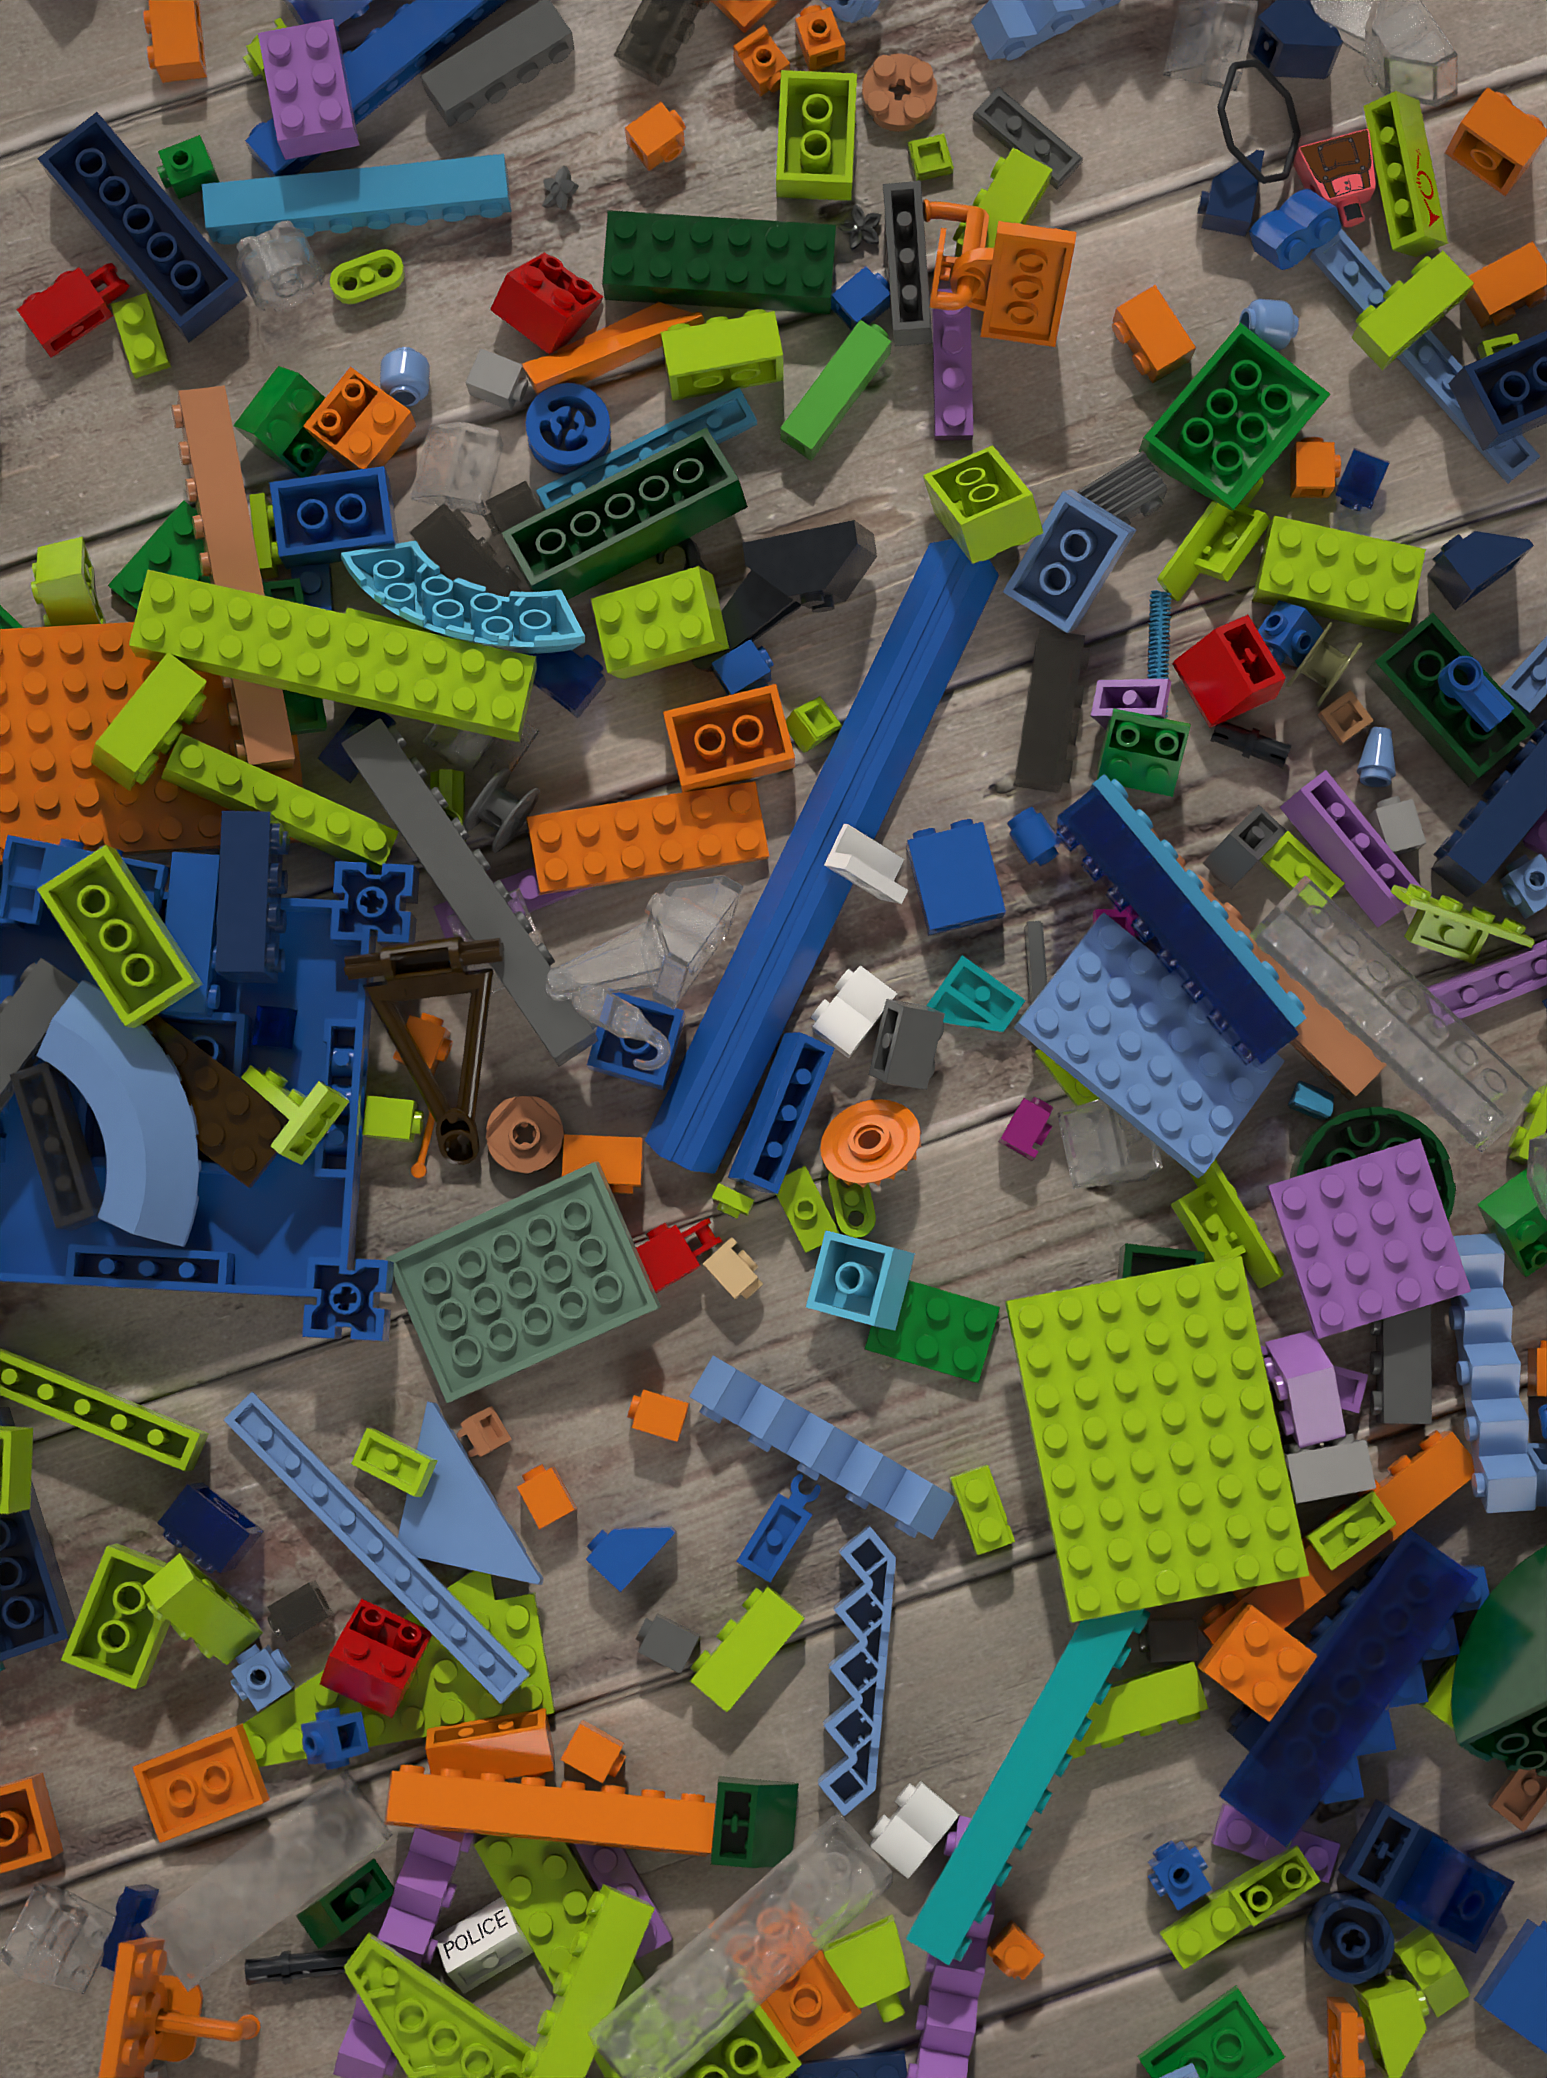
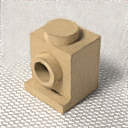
(734, 1270)

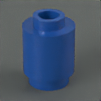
(1034, 837)

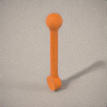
(419, 1170)

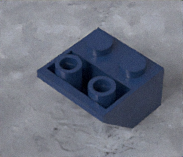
(1295, 41)
(1386, 1851)

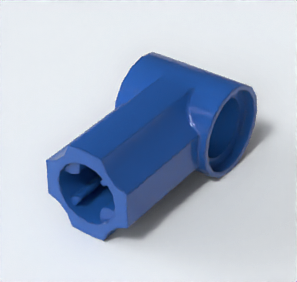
(1478, 696)

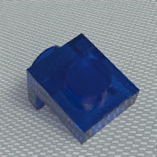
(1361, 480)

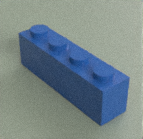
(193, 925)
(781, 1112)

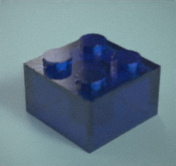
(209, 1528)
(1454, 1894)

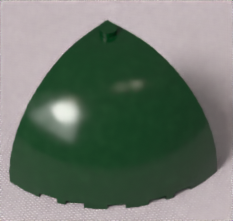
(1503, 1672)

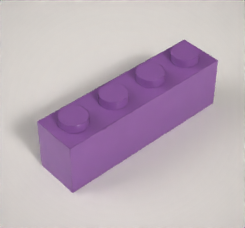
(1349, 846)

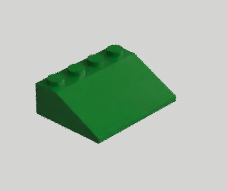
(1233, 419)

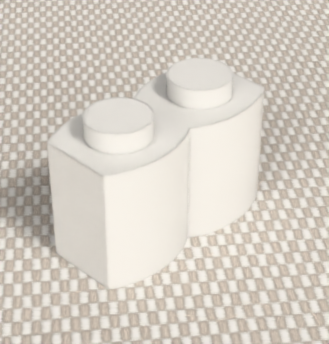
(853, 1011)
(913, 1828)

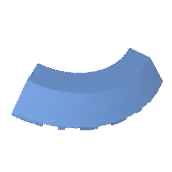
(140, 1113)

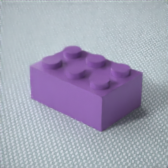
(308, 89)

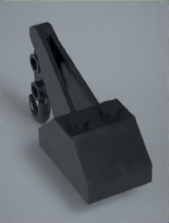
(786, 573)

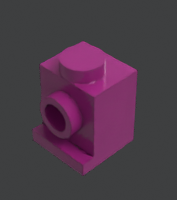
(1027, 1127)

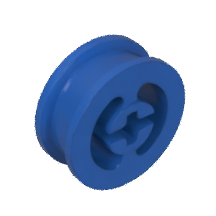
(552, 413)

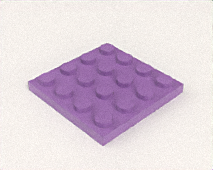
(1368, 1238)

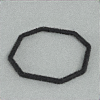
(1226, 128)

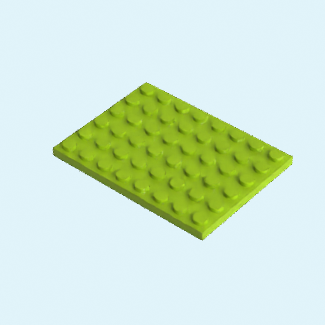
(1156, 1439)

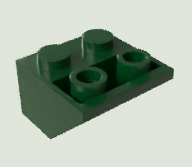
(753, 1822)

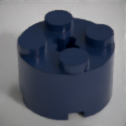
(1356, 1959)

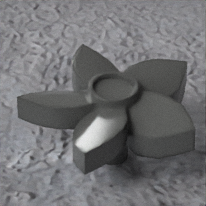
(560, 188)
(861, 227)

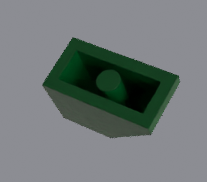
(346, 1903)

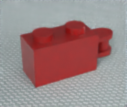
(71, 306)
(668, 1255)

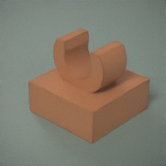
(484, 1432)

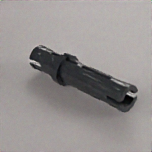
(297, 1966)

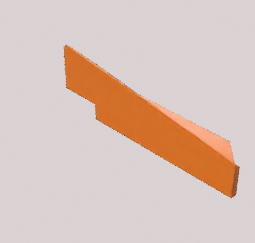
(608, 347)

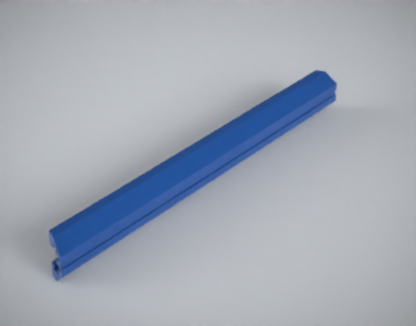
(802, 893)

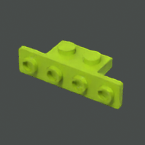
(1215, 545)
(1454, 930)
(1224, 1228)

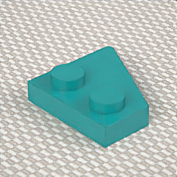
(975, 998)

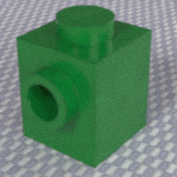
(186, 167)

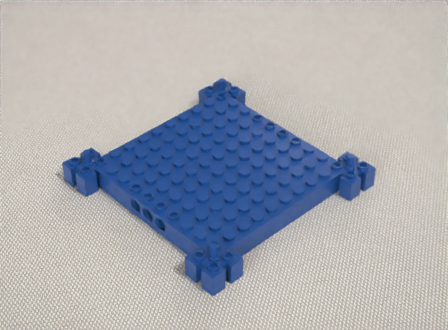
(297, 1220)

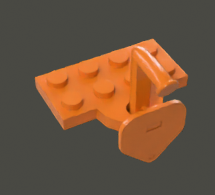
(1014, 283)
(156, 2015)

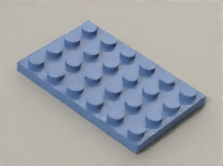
(1144, 1046)

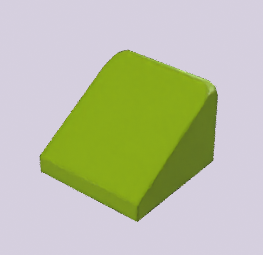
(812, 724)

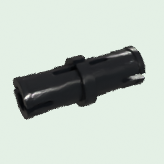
(1251, 743)

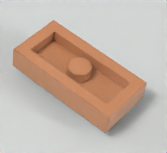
(1521, 1797)

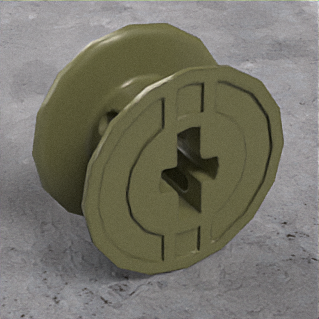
(1324, 664)

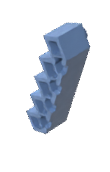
(1016, 26)
(1491, 1380)
(821, 1449)
(861, 1671)

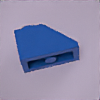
(626, 1551)

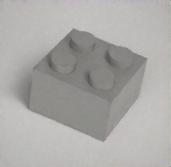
(1328, 1469)

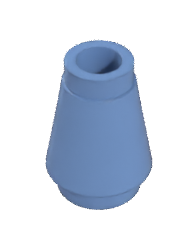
(1377, 760)

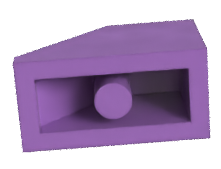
(1131, 695)

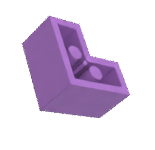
(1308, 1388)

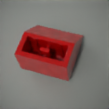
(545, 302)
(1230, 671)
(375, 1658)

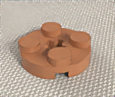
(887, 74)
(502, 1135)

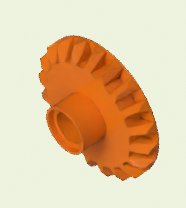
(870, 1142)

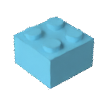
(860, 1280)

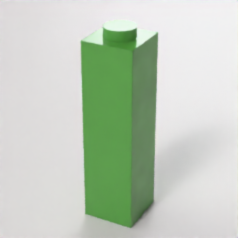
(836, 389)

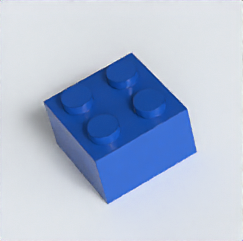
(616, 1055)

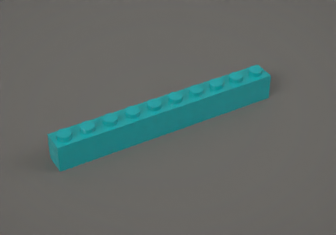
(1022, 1784)

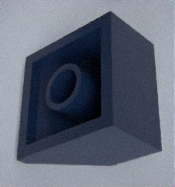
(1475, 563)

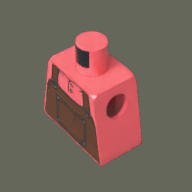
(1340, 173)

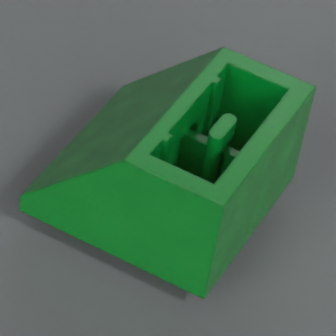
(277, 420)
(1143, 751)
(1518, 1223)

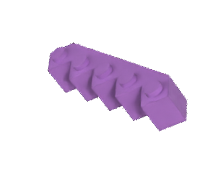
(408, 1928)
(952, 1996)

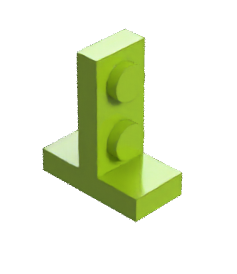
(308, 1116)

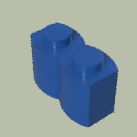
(1296, 228)

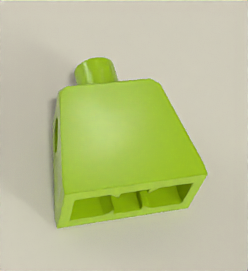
(871, 1966)

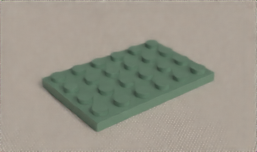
(523, 1282)

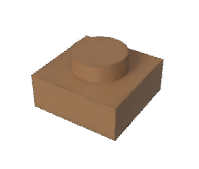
(1345, 717)

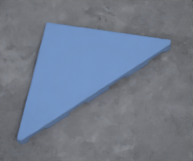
(458, 1514)

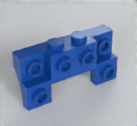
(34, 863)

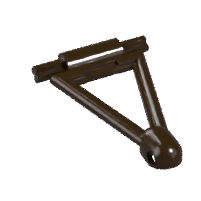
(431, 971)

